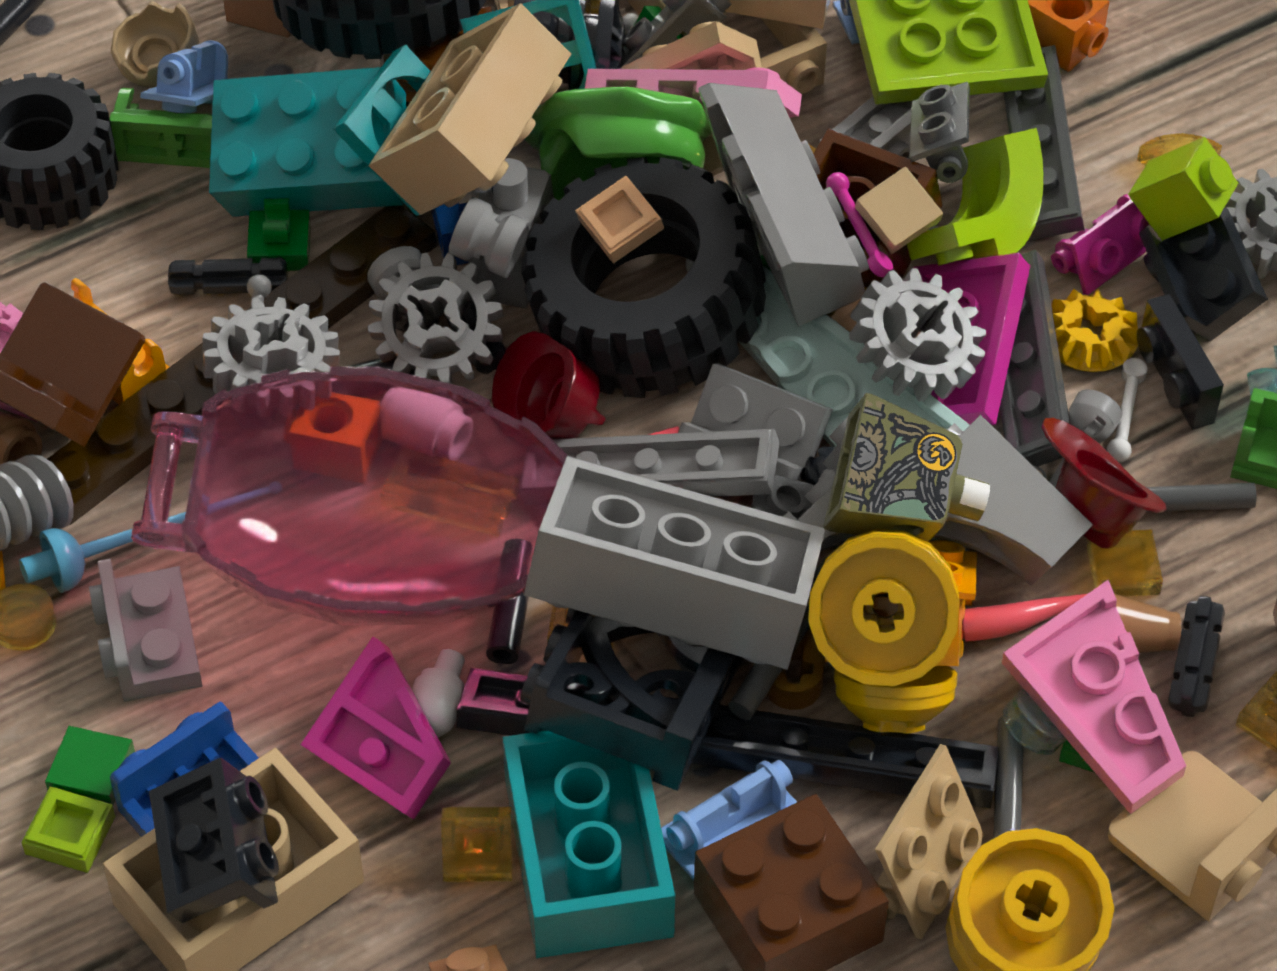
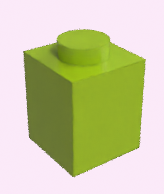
(1183, 188)

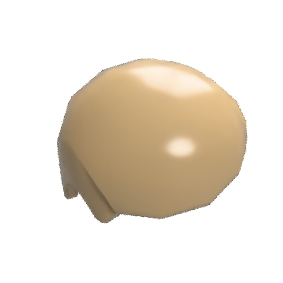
(147, 38)

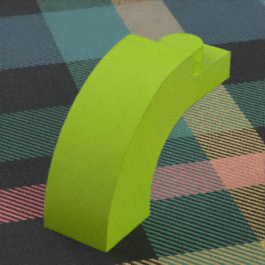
(997, 202)

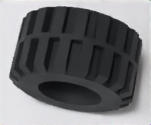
(53, 151)

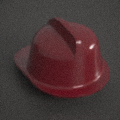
(547, 386)
(1098, 485)

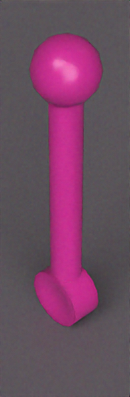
(878, 261)

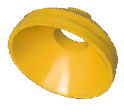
(901, 707)

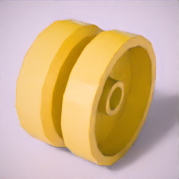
(884, 647)
(1033, 877)

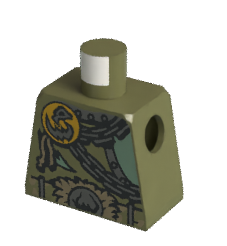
(899, 474)

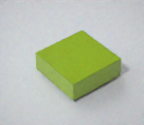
(68, 829)

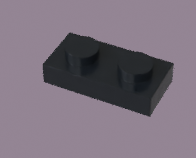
(1181, 362)

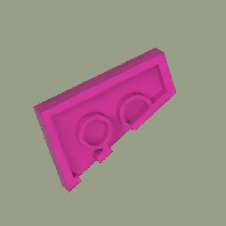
(997, 291)

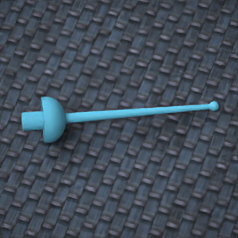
(64, 557)

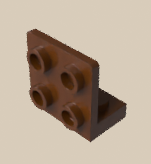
(65, 362)

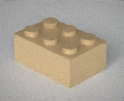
(472, 111)
(316, 868)

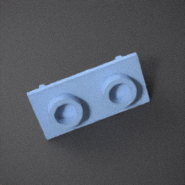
(188, 77)
(728, 812)

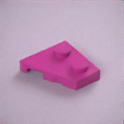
(380, 733)

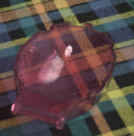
(356, 495)

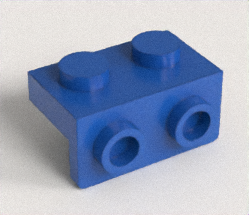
(193, 744)

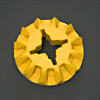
(1079, 345)

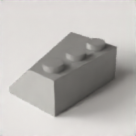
(785, 201)

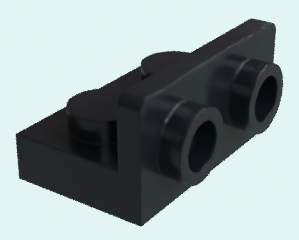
(1205, 274)
(213, 840)

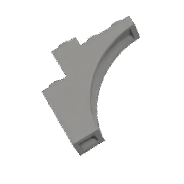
(1025, 517)

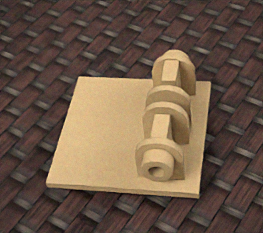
(928, 844)

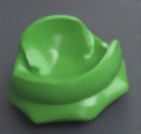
(613, 124)

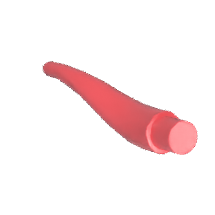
(1006, 619)

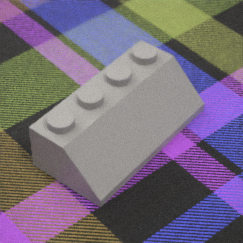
(675, 562)

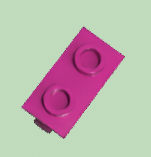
(1105, 248)

